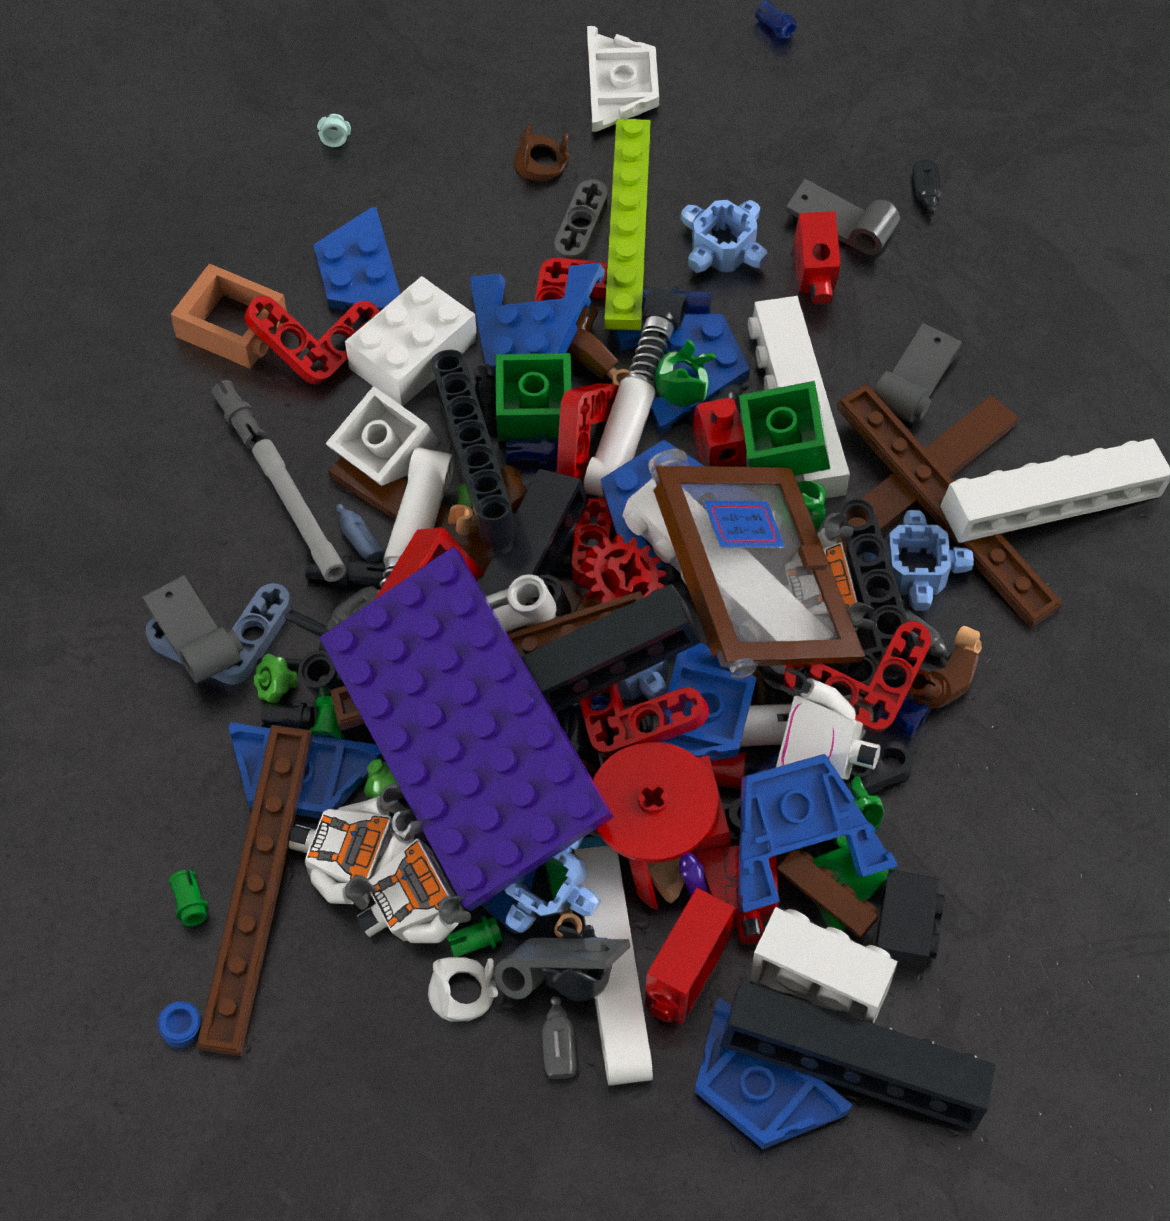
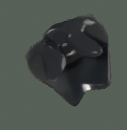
(573, 982)

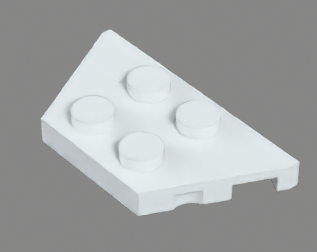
(620, 78)

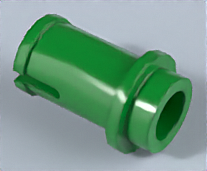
(191, 907)
(475, 937)

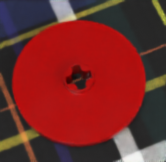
(685, 809)

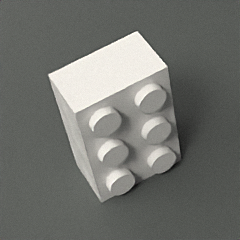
(401, 340)
(822, 966)

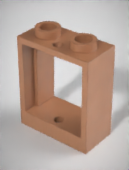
(200, 300)

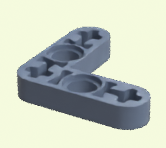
(251, 616)

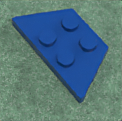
(357, 264)
(727, 702)
(331, 773)
(760, 1096)

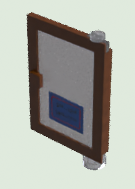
(753, 565)

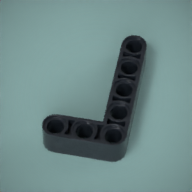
(866, 577)

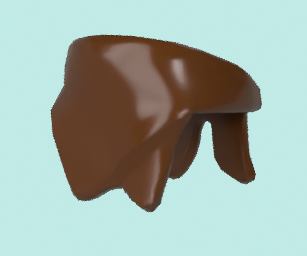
(528, 167)

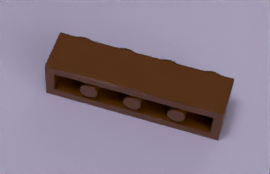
(827, 893)

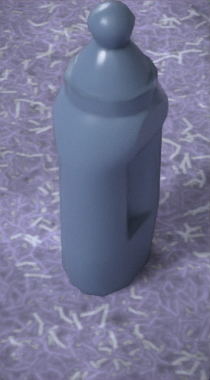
(359, 535)

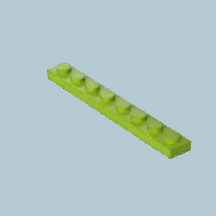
(628, 225)

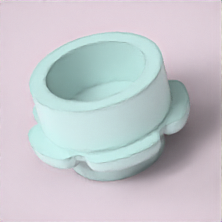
(331, 137)

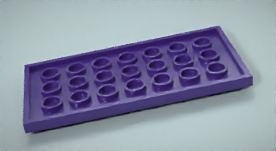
(465, 729)

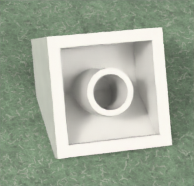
(381, 437)

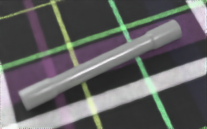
(321, 550)

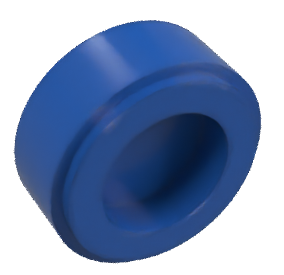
(179, 1024)

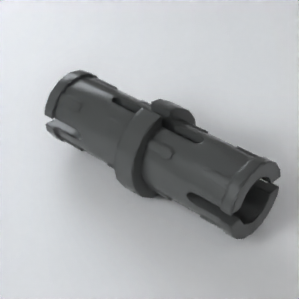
(238, 413)

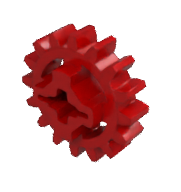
(623, 575)

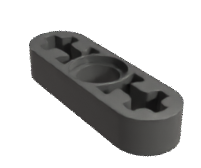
(579, 209)

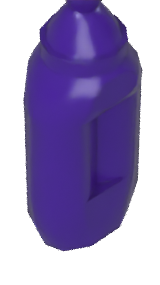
(692, 873)

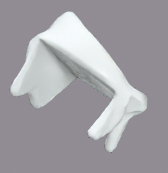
(439, 988)

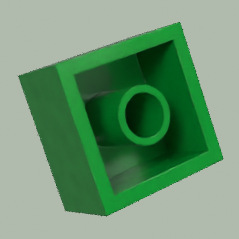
(530, 394)
(785, 428)

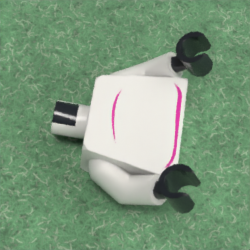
(824, 725)

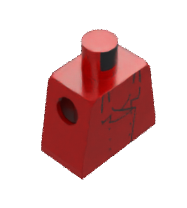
(817, 255)
(719, 428)
(722, 877)

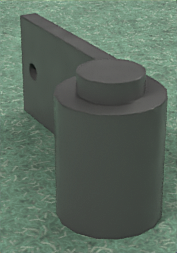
(859, 228)
(917, 373)
(191, 630)
(522, 969)

